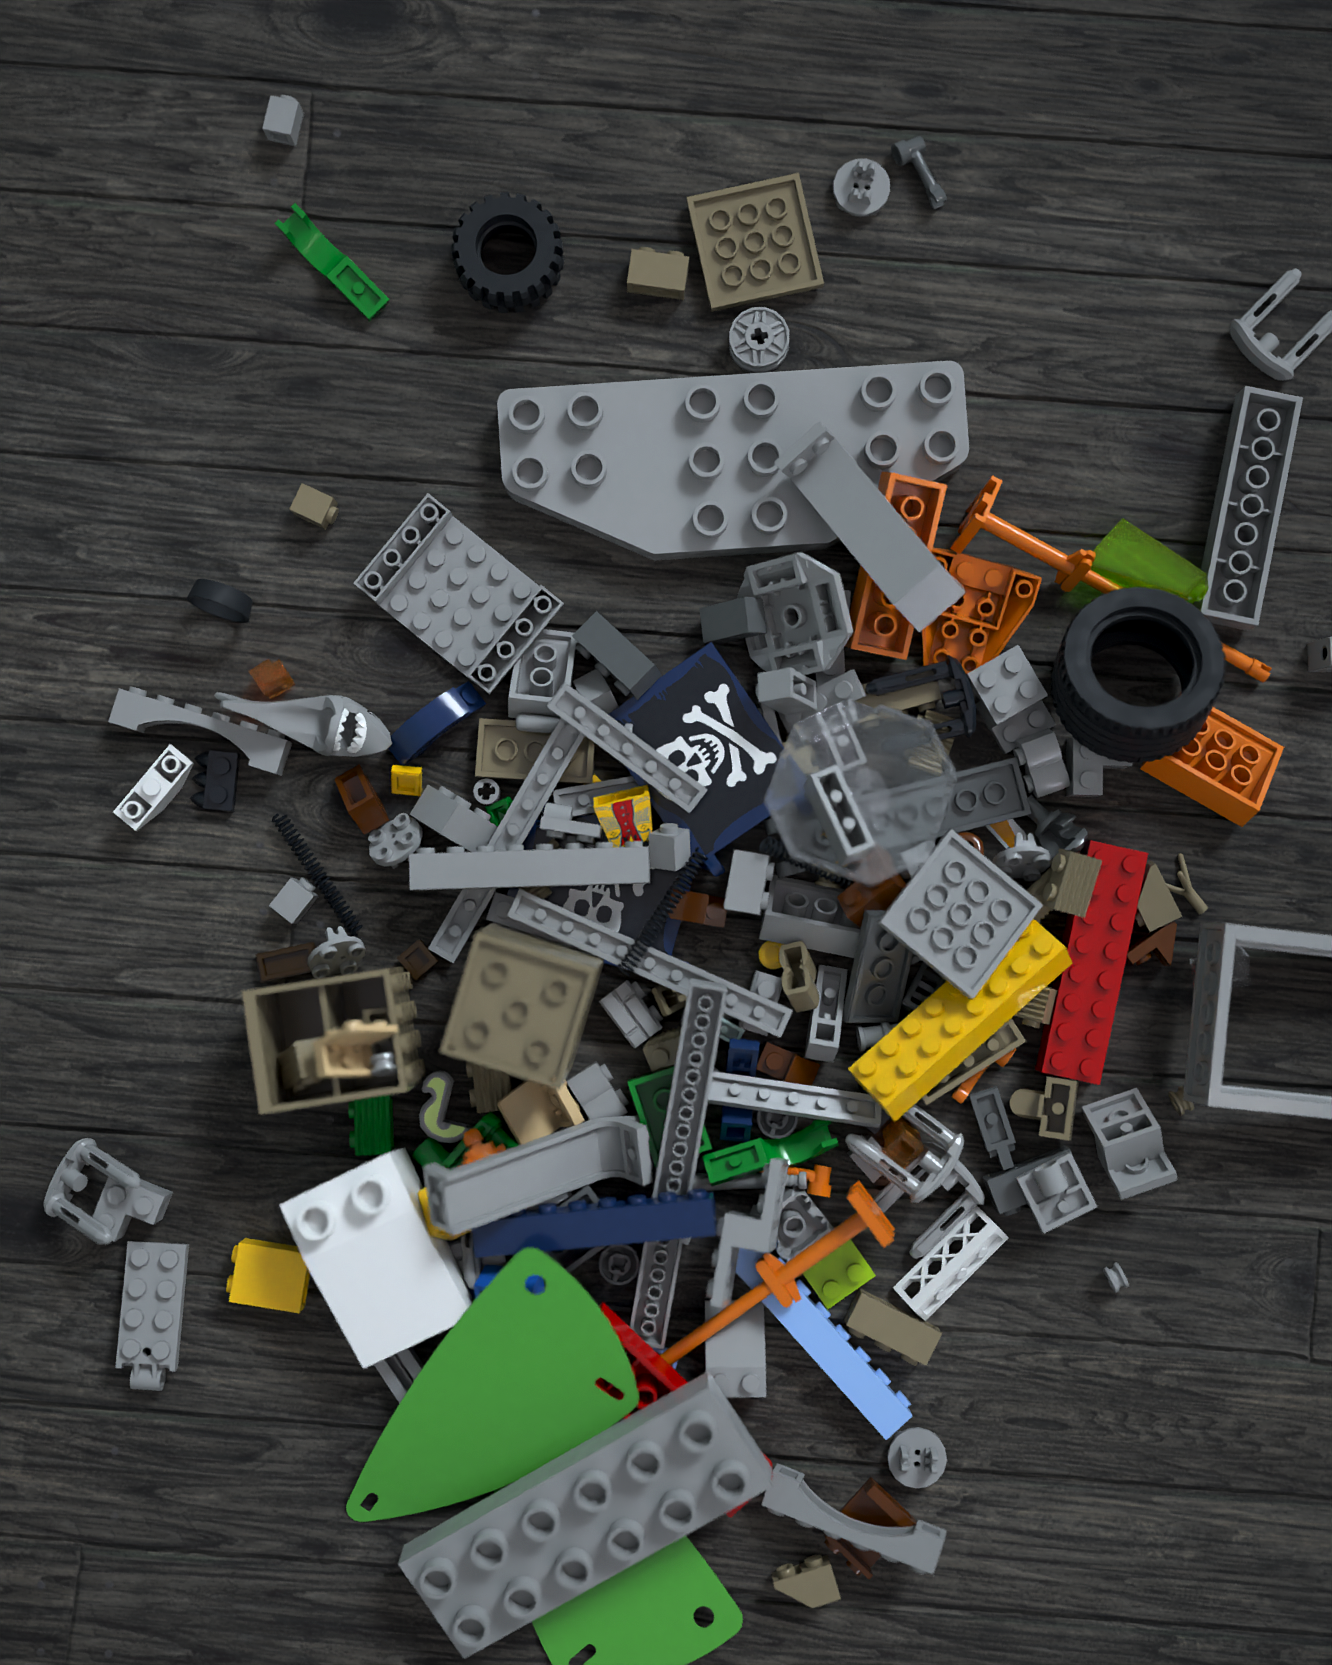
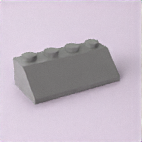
(808, 914)

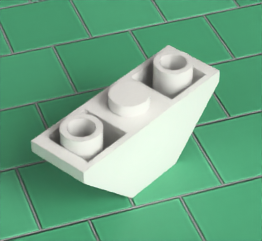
(155, 788)

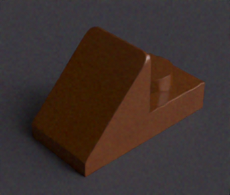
(699, 909)
(1159, 941)
(786, 1065)

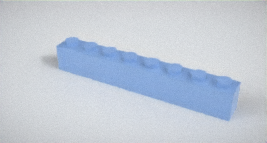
(833, 1352)

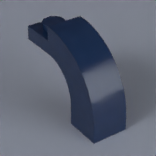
(434, 720)
(740, 1060)

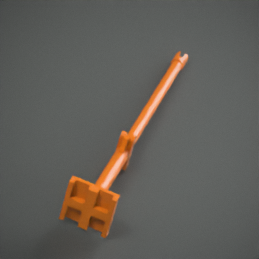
(1070, 568)
(780, 1277)

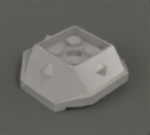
(817, 596)

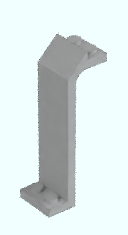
(870, 527)
(537, 1172)

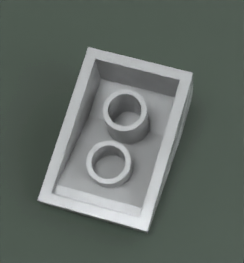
(541, 673)
(738, 1353)

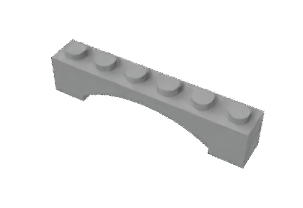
(138, 712)
(912, 1545)

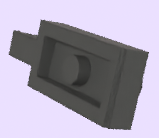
(993, 1125)

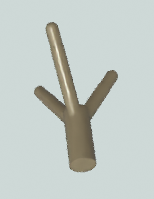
(1188, 892)

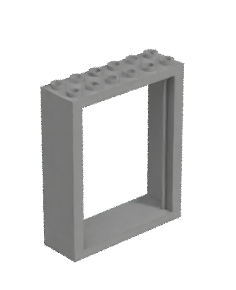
(1210, 1019)

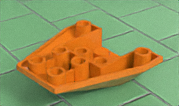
(985, 616)

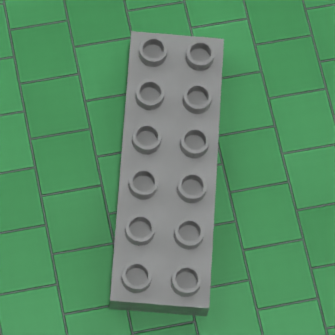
(586, 1515)

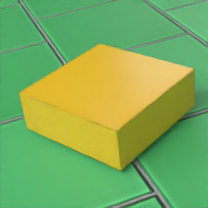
(406, 780)

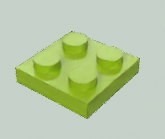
(839, 1274)

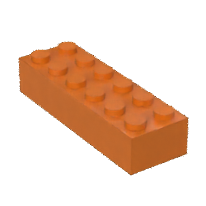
(874, 618)

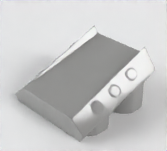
(799, 1223)

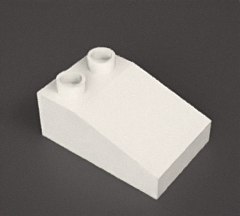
(376, 1258)

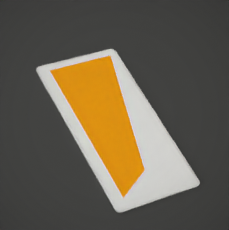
(1006, 832)

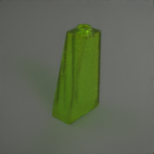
(1138, 560)

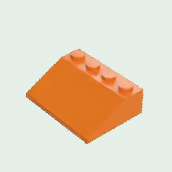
(1222, 767)

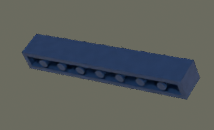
(599, 1223)

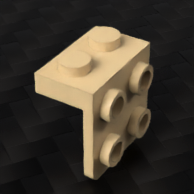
(348, 1050)
(538, 1110)

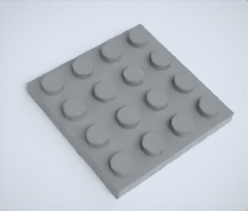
(960, 914)

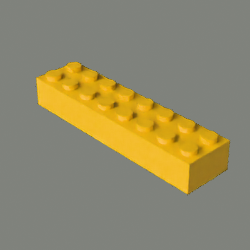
(952, 1026)

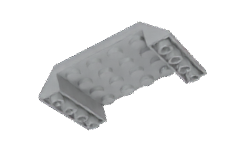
(458, 594)

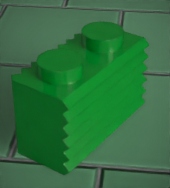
(372, 1125)

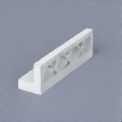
(955, 1271)

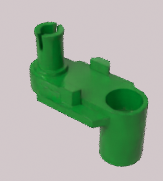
(433, 1152)

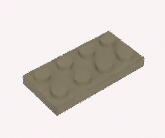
(511, 753)

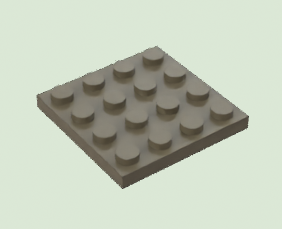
(755, 242)

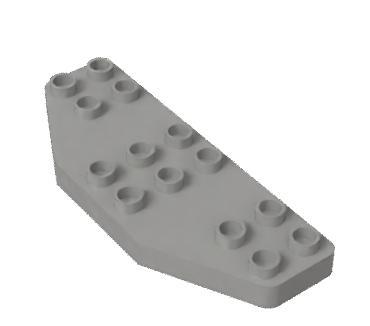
(692, 458)

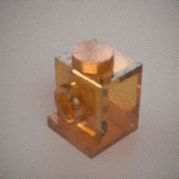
(272, 678)
(902, 1142)

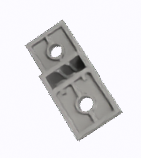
(748, 1232)

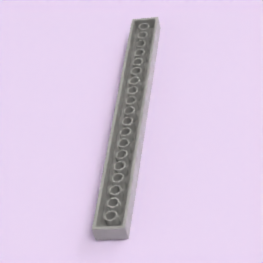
(679, 1152)

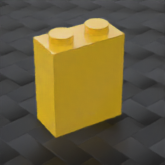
(268, 1276)

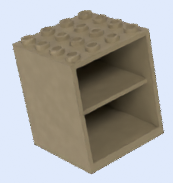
(522, 1004)
(310, 1008)

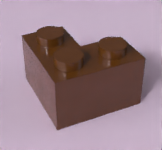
(861, 897)

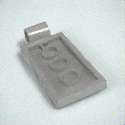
(152, 1311)

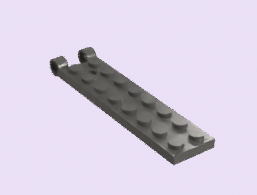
(978, 799)

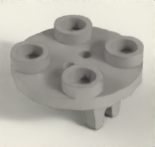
(859, 200)
(395, 841)
(1024, 859)
(336, 955)
(902, 1457)

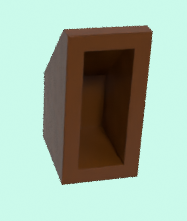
(361, 799)

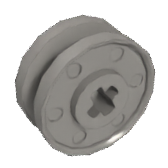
(770, 328)

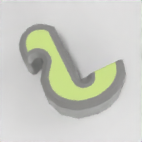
(434, 1110)

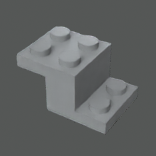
(1010, 698)
(1129, 1143)

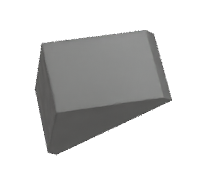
(596, 690)

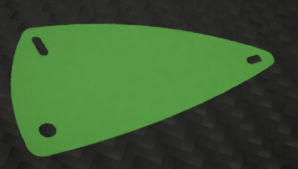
(499, 1395)
(644, 1613)

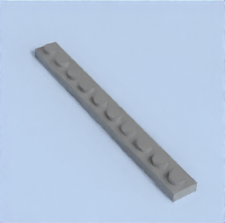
(511, 831)
(653, 966)

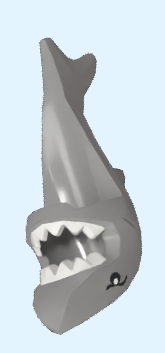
(323, 723)

